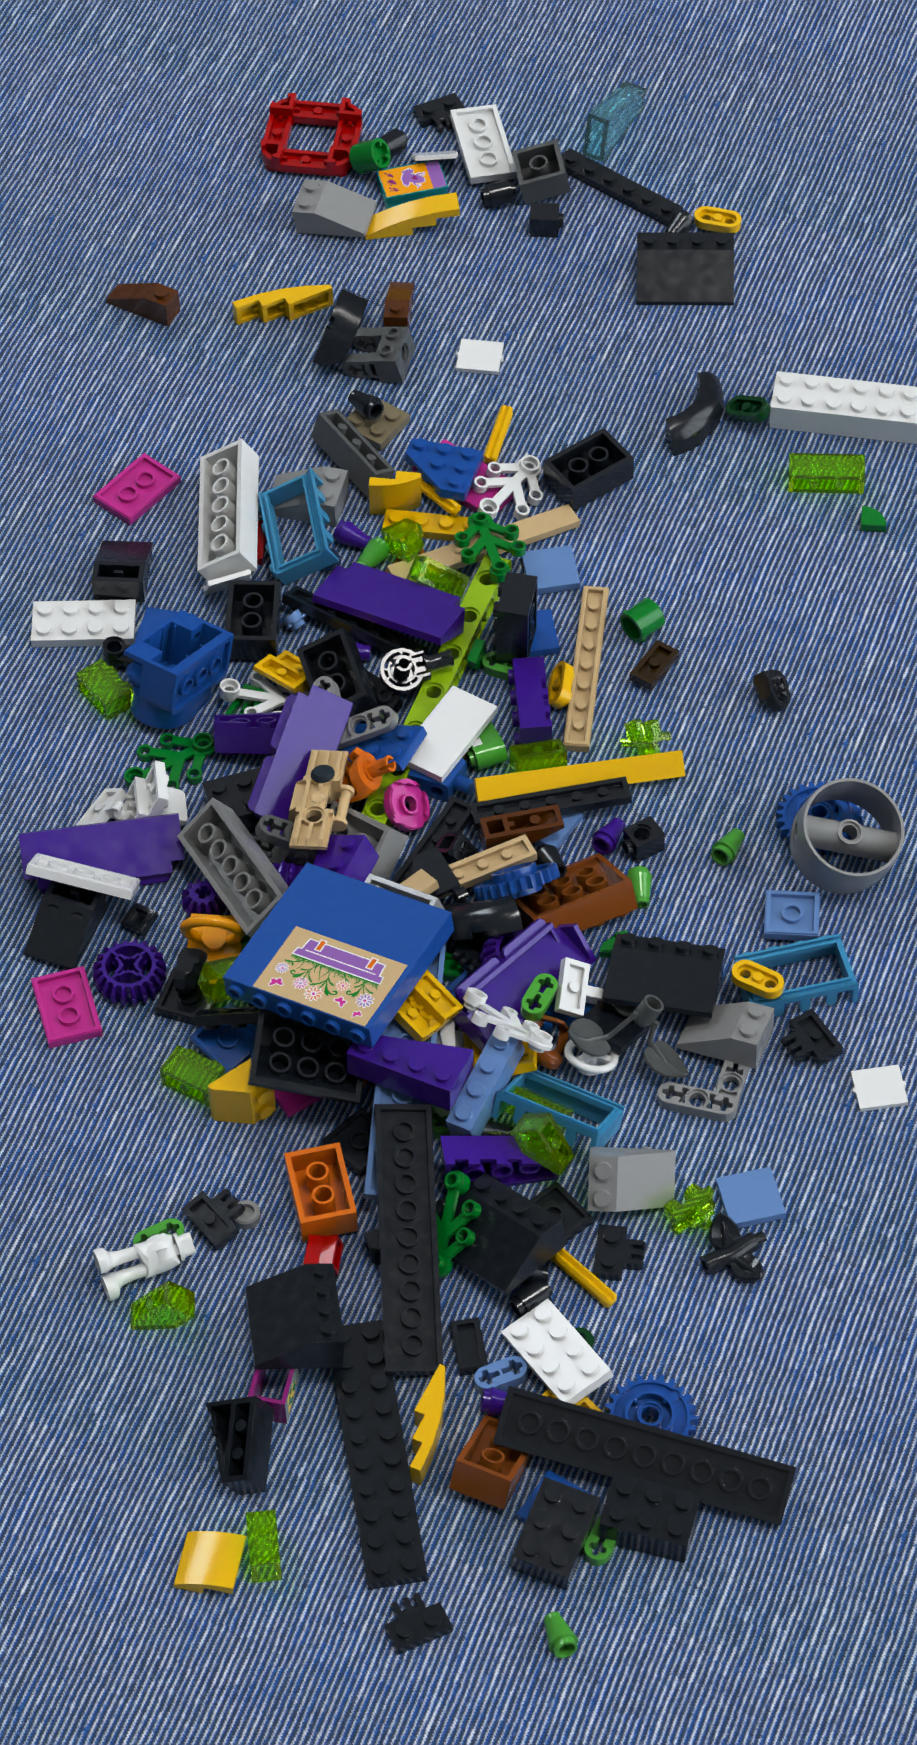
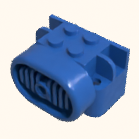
(176, 669)

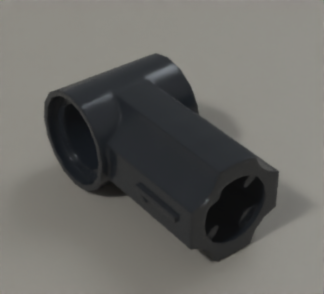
(113, 652)

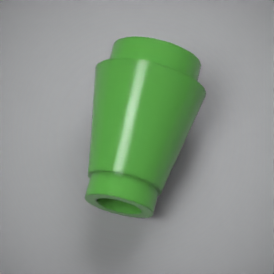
(374, 552)
(727, 847)
(641, 883)
(560, 1636)

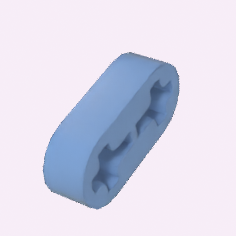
(501, 1374)

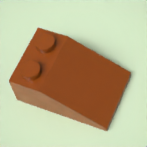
(488, 1469)

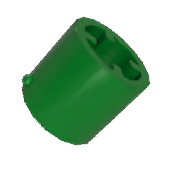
(370, 155)
(642, 620)

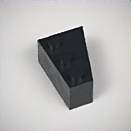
(243, 1442)

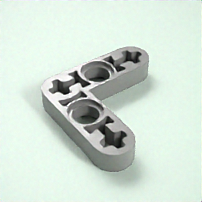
(350, 737)
(719, 1097)

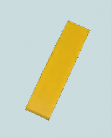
(409, 215)
(292, 302)
(429, 1419)

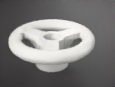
(588, 1064)

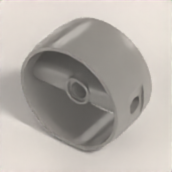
(866, 842)

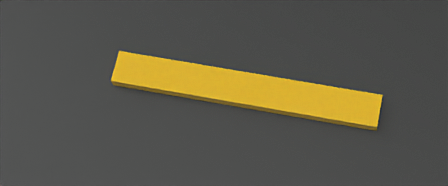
(635, 768)

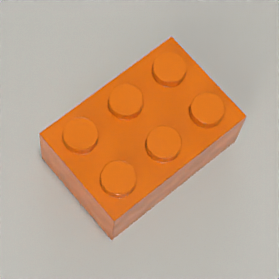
(321, 1191)

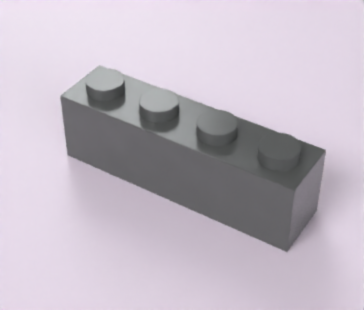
(350, 449)

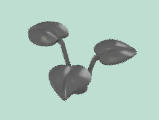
(658, 1056)

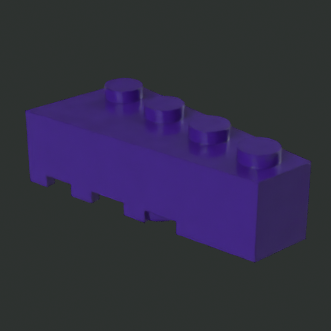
(530, 699)
(245, 733)
(348, 856)
(413, 1068)
(493, 1155)

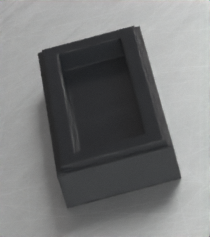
(468, 1345)

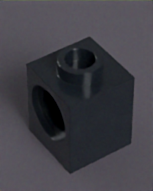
(643, 839)

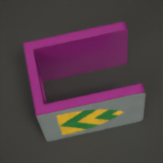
(281, 1407)

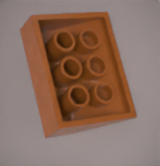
(586, 896)

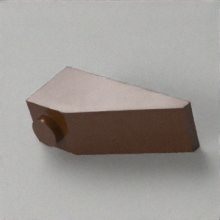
(147, 300)
(399, 304)
(534, 822)

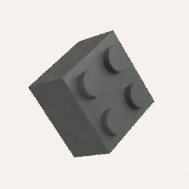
(541, 171)

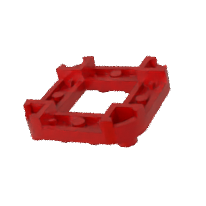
(289, 111)

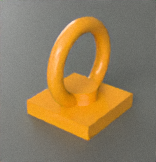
(213, 934)

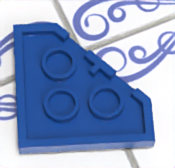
(445, 466)

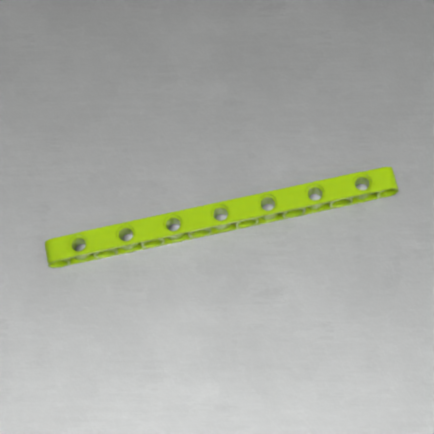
(478, 609)

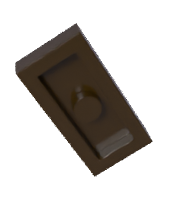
(654, 665)

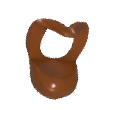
(553, 1058)

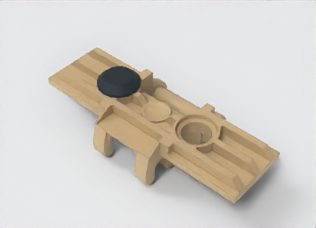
(313, 793)

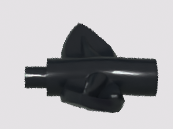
(733, 1250)

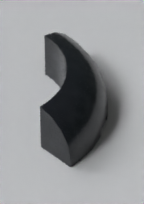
(339, 337)
(700, 419)
(486, 916)

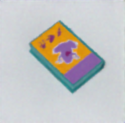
(411, 182)

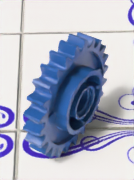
(830, 809)
(517, 881)
(654, 1399)

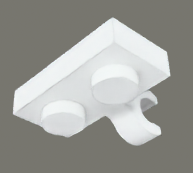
(106, 806)
(574, 988)

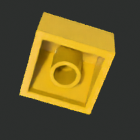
(238, 1102)

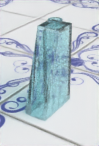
(612, 119)

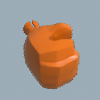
(366, 773)

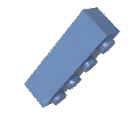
(478, 1095)

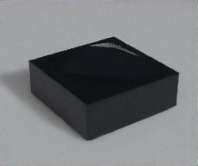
(139, 919)

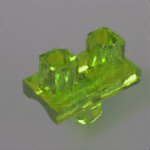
(644, 736)
(693, 1212)

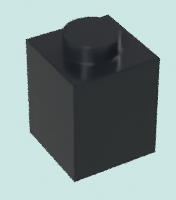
(545, 220)

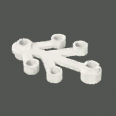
(526, 468)
(272, 697)
(506, 1022)

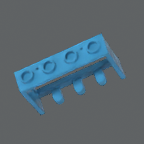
(309, 562)
(802, 951)
(583, 1102)

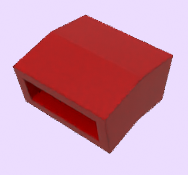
(324, 1250)

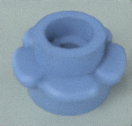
(294, 620)

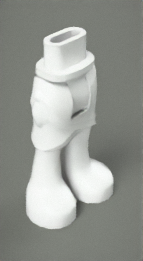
(156, 1255)

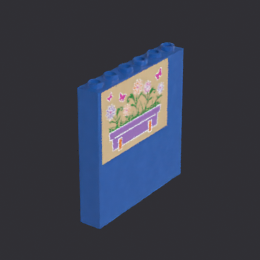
(338, 954)

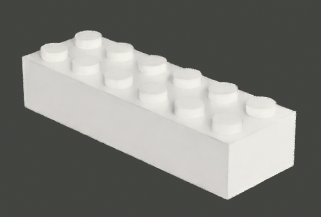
(844, 407)
(228, 511)

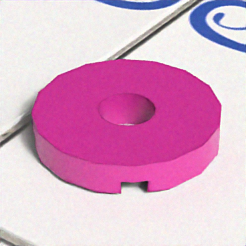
(395, 805)

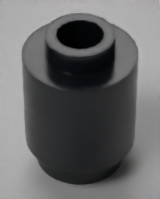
(396, 141)
(498, 193)
(530, 1296)

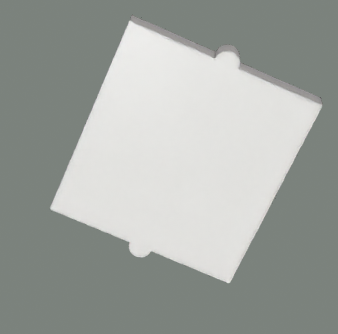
(434, 155)
(479, 356)
(223, 582)
(879, 1088)

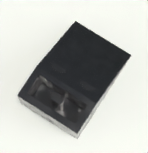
(122, 570)
(65, 924)

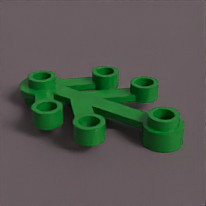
(482, 524)
(198, 747)
(457, 1185)

